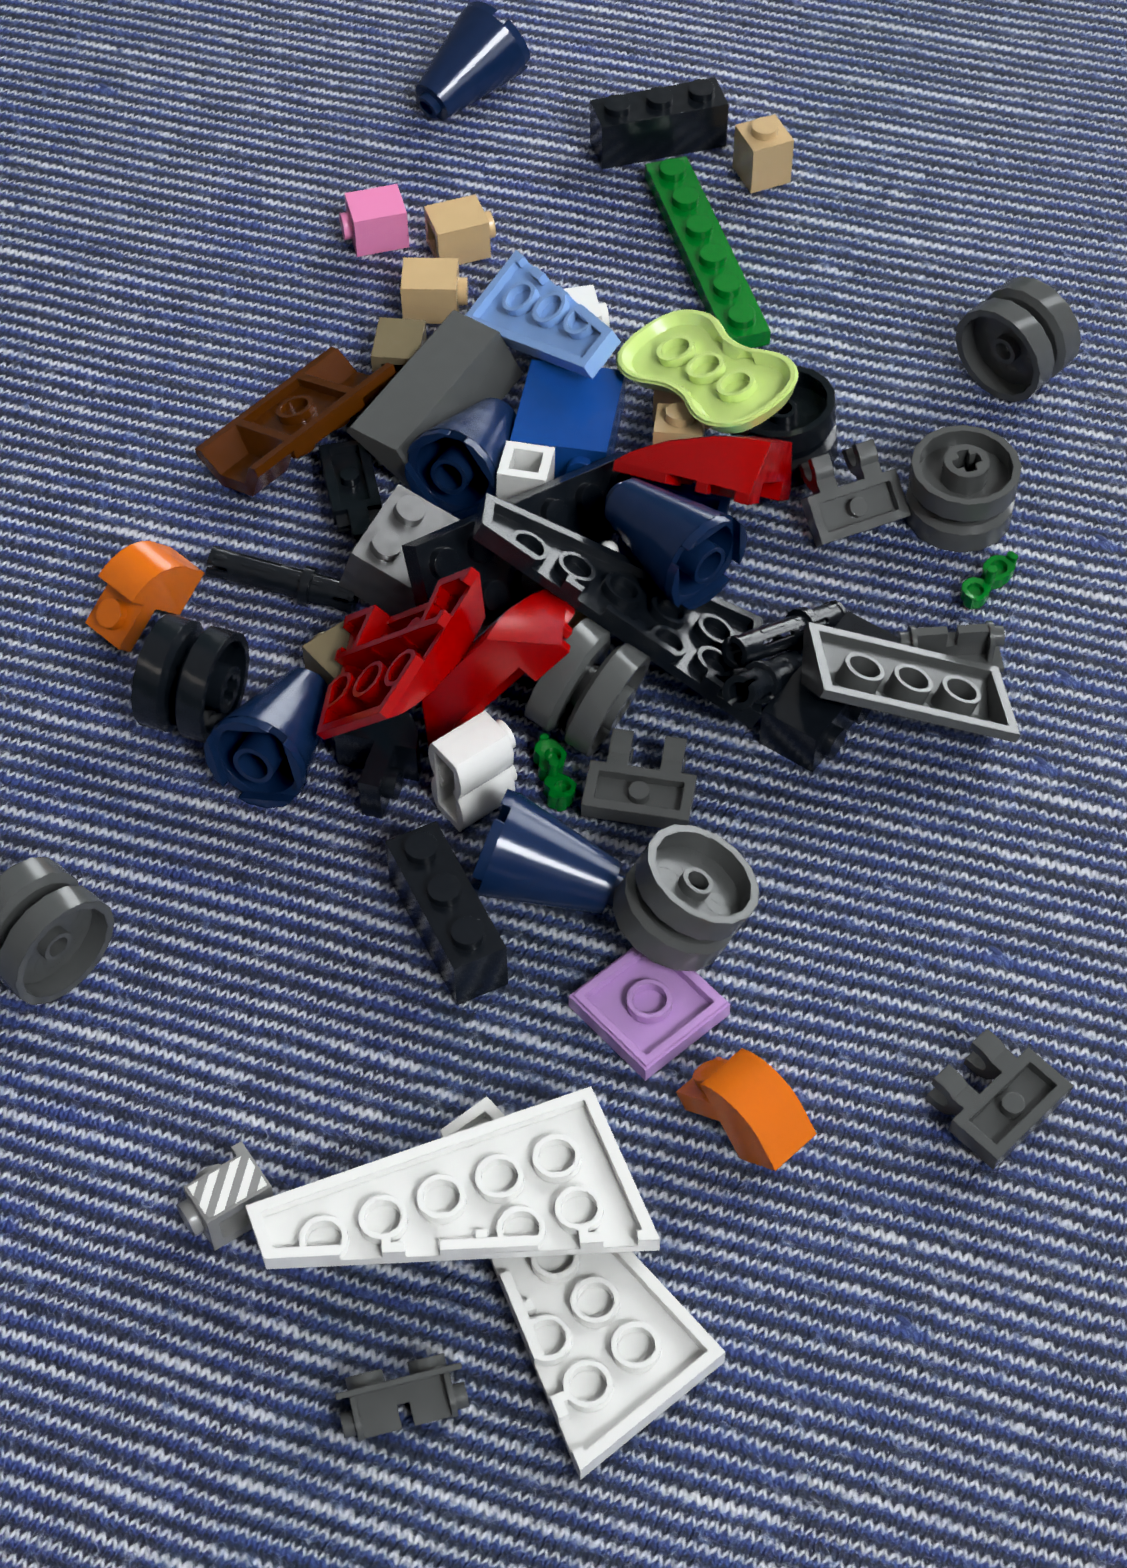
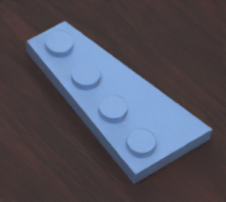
(543, 319)

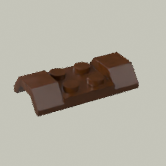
(290, 421)

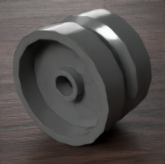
(1018, 339)
(962, 488)
(588, 688)
(685, 897)
(49, 930)

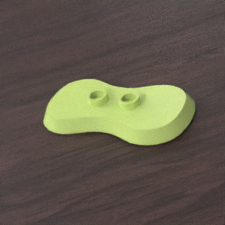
(715, 376)

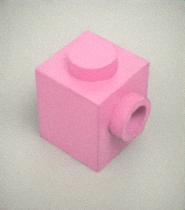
(375, 220)

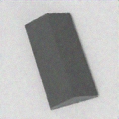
(445, 376)
(906, 681)

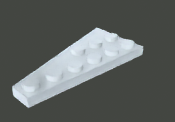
(497, 1190)
(600, 1337)

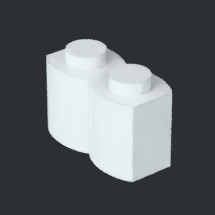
(472, 769)

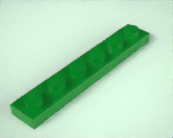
(706, 251)

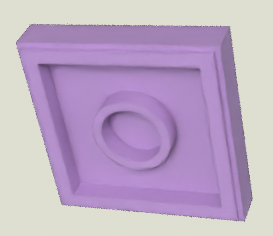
(648, 1010)

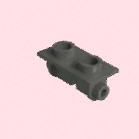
(969, 642)
(376, 1400)

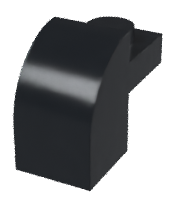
(387, 756)

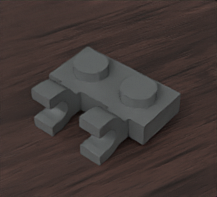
(854, 507)
(640, 794)
(1008, 1108)

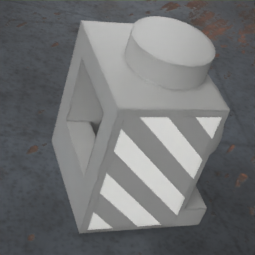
(220, 1197)

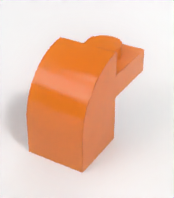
(138, 583)
(752, 1106)

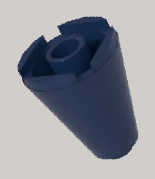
(471, 62)
(460, 457)
(676, 540)
(270, 740)
(543, 861)

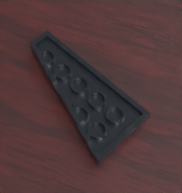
(569, 501)
(621, 598)

